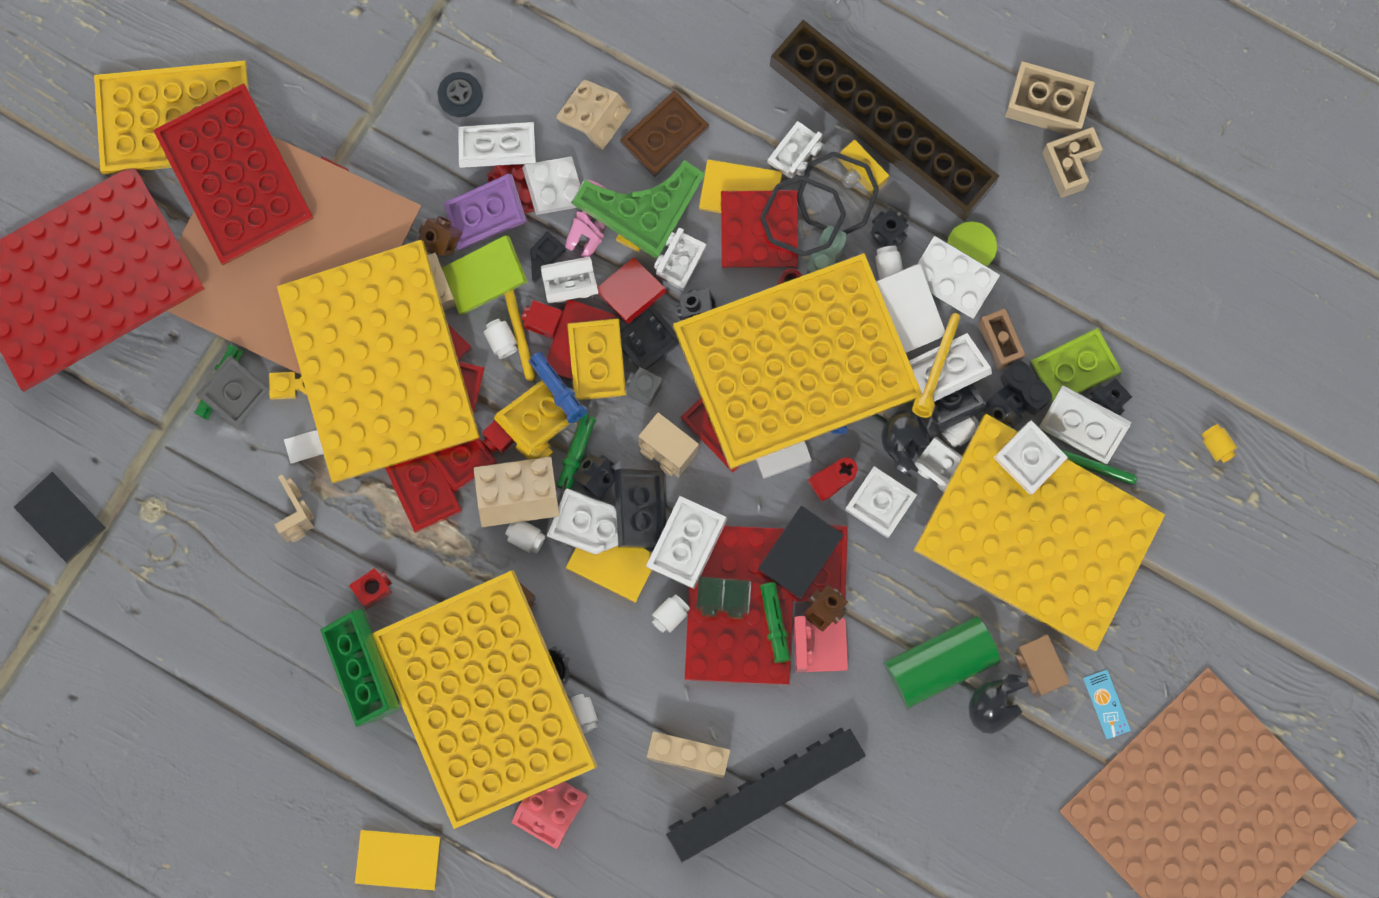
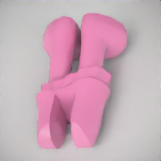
(584, 226)

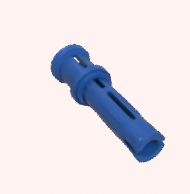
(563, 396)

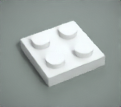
(552, 184)
(1030, 457)
(881, 502)

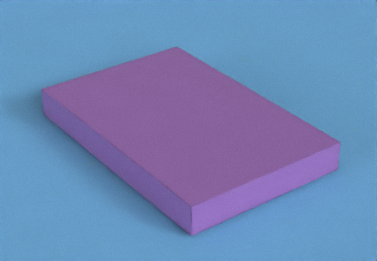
(486, 211)

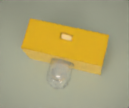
(858, 174)

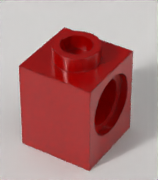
(541, 319)
(497, 438)
(359, 588)

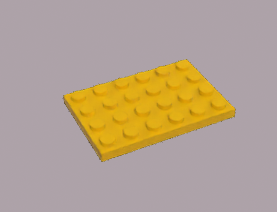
(140, 101)

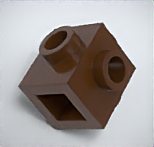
(439, 236)
(825, 608)

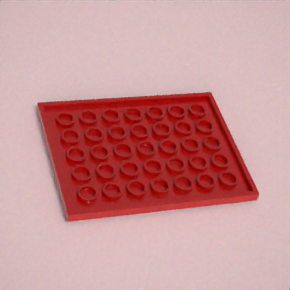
(87, 277)

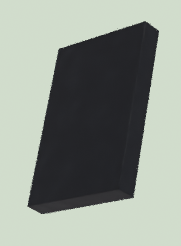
(639, 507)
(59, 517)
(800, 552)

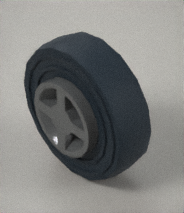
(458, 85)

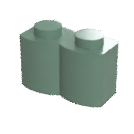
(828, 256)

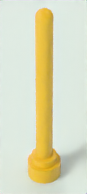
(519, 335)
(924, 404)

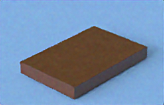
(664, 133)

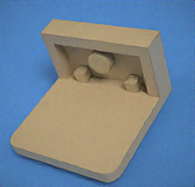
(594, 112)
(295, 525)

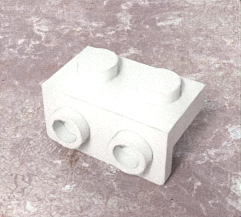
(795, 149)
(679, 259)
(569, 280)
(938, 462)

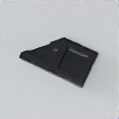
(545, 252)

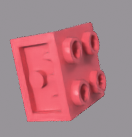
(817, 649)
(550, 813)

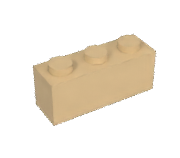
(688, 754)

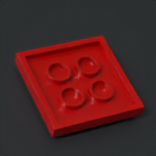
(744, 237)

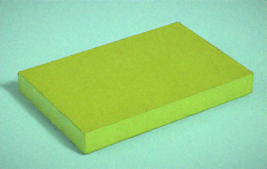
(484, 275)
(1077, 364)

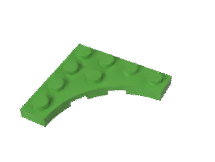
(645, 215)

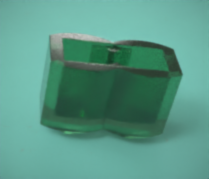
(723, 596)

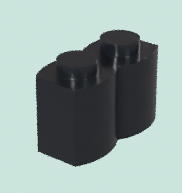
(1023, 382)

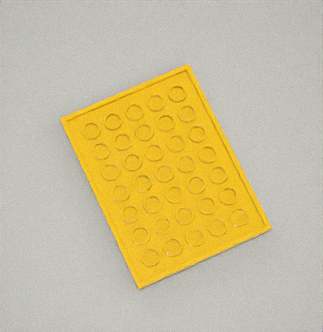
(378, 361)
(797, 361)
(1047, 553)
(484, 699)

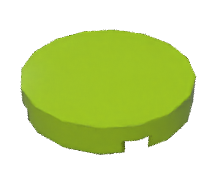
(974, 241)

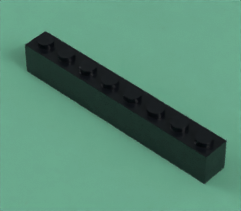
(765, 795)

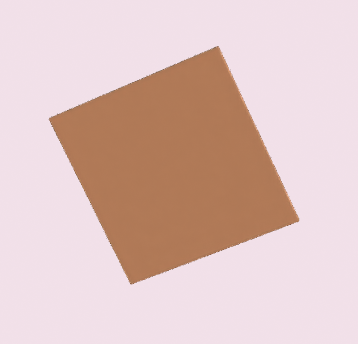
(348, 224)
(1207, 804)

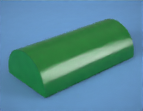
(942, 661)
(360, 668)

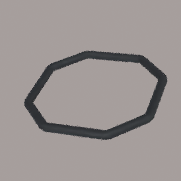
(848, 159)
(816, 184)

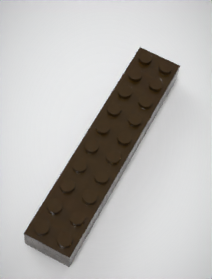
(883, 120)

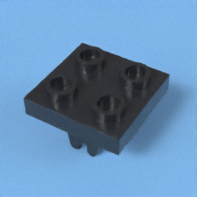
(647, 338)

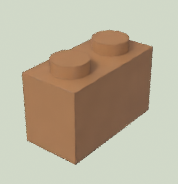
(1001, 339)
(1041, 666)

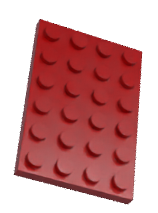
(233, 174)
(737, 648)

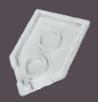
(585, 523)

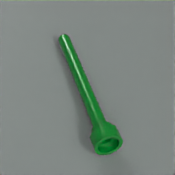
(1101, 468)

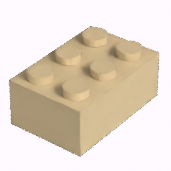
(1049, 99)
(516, 491)

